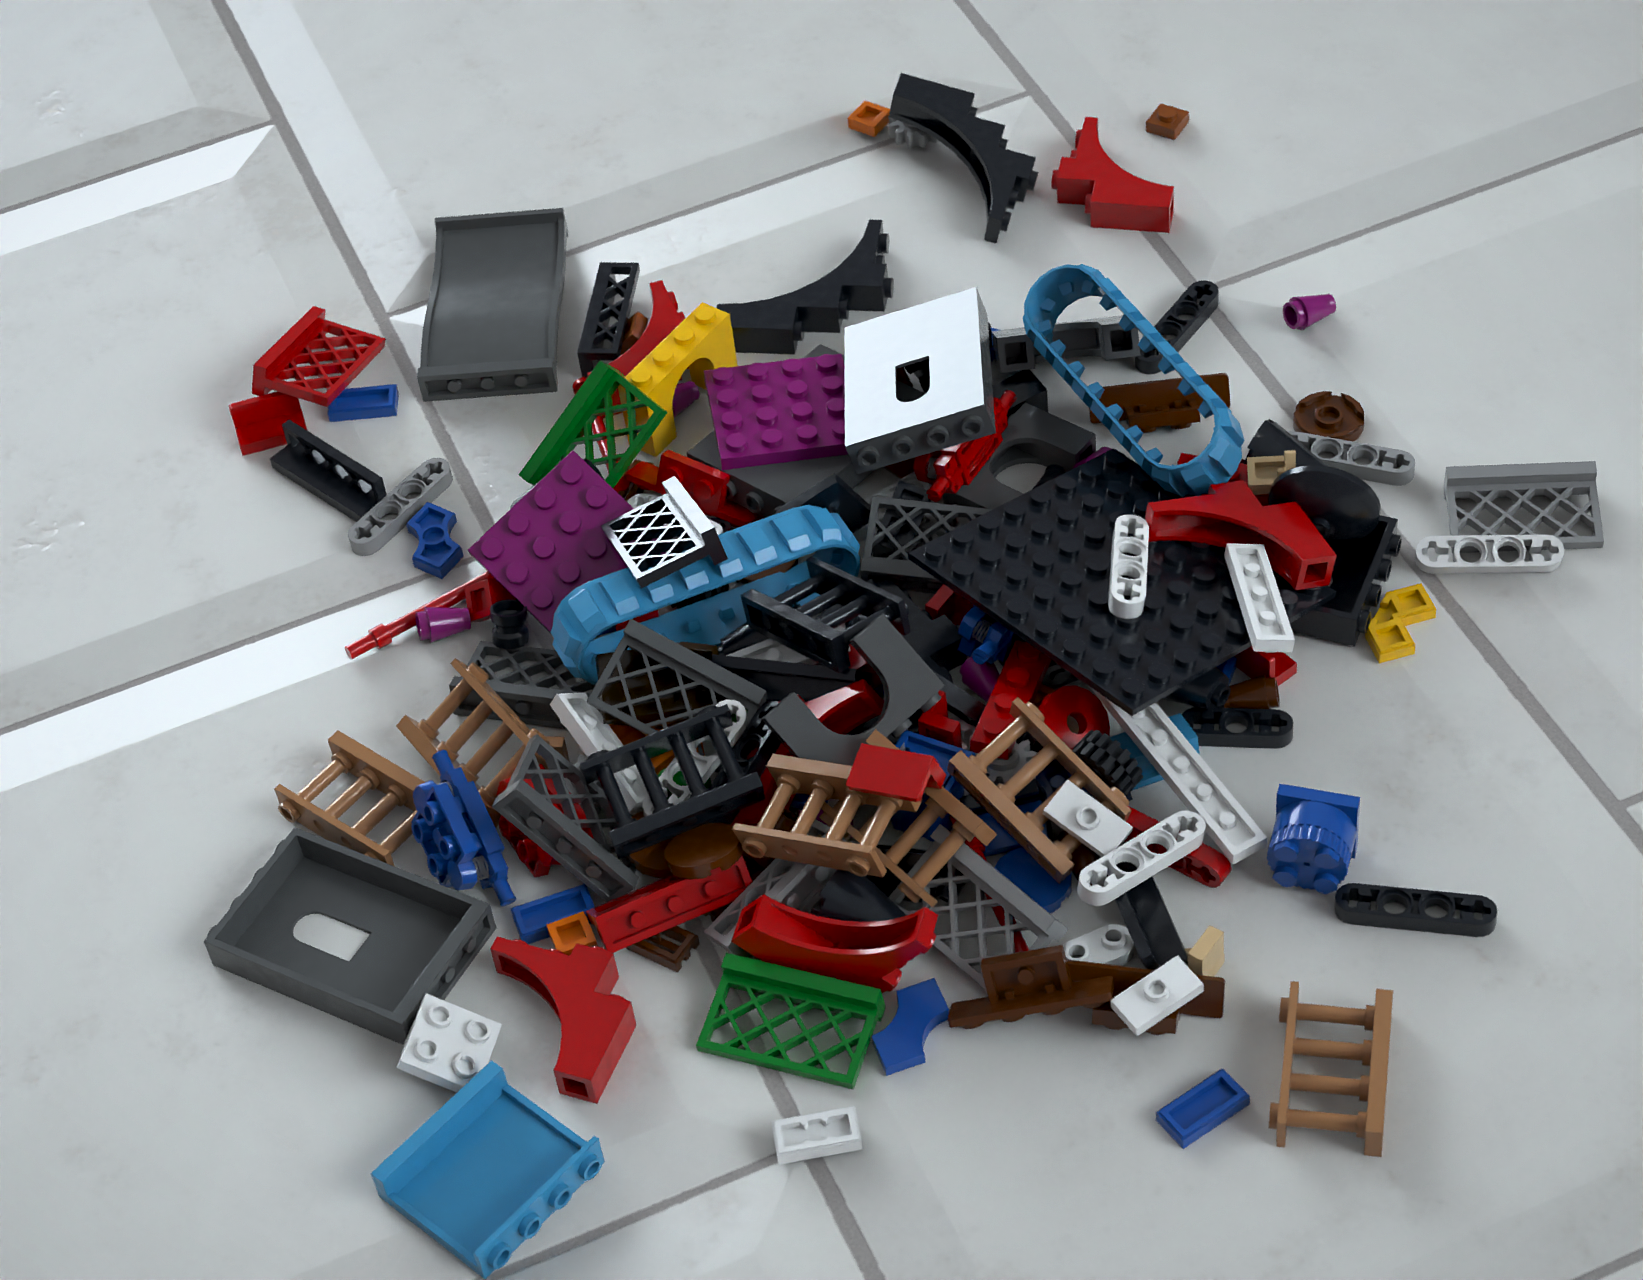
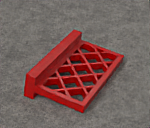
(296, 349)

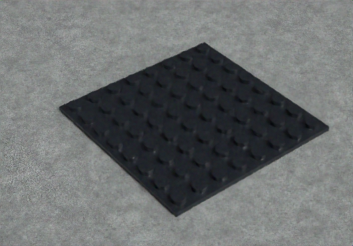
(1046, 578)

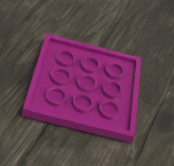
(778, 410)
(554, 538)

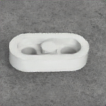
(1097, 948)

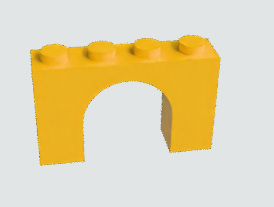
(700, 342)

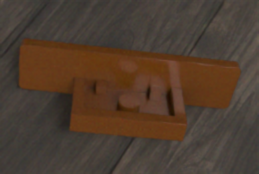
(1160, 402)
(1029, 985)
(1207, 1004)

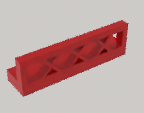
(665, 905)

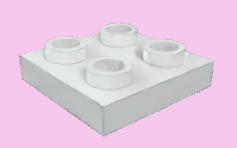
(447, 1044)

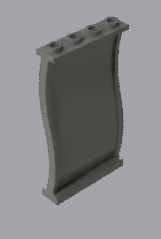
(494, 305)

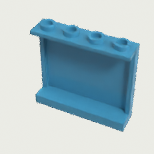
(486, 1171)

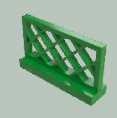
(578, 419)
(809, 992)

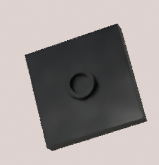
(836, 498)

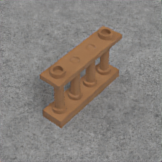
(424, 733)
(372, 773)
(822, 783)
(1000, 799)
(938, 805)
(1368, 1088)

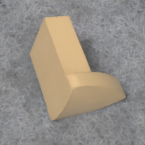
(1265, 469)
(1207, 953)

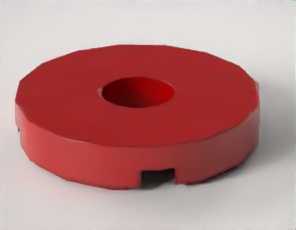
(1079, 704)

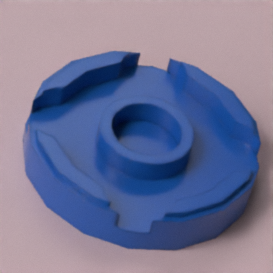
(1033, 879)

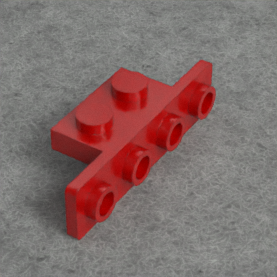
(702, 482)

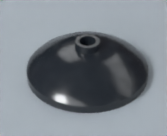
(1333, 500)

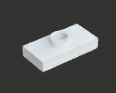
(1087, 819)
(1157, 995)
(816, 1135)

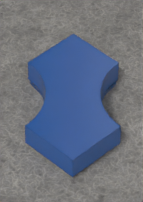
(436, 550)
(903, 1040)

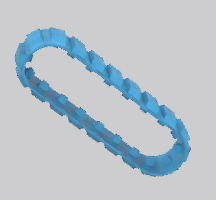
(1072, 282)
(749, 551)

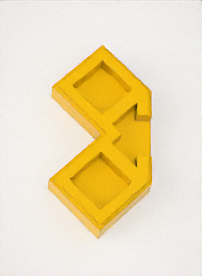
(1387, 629)

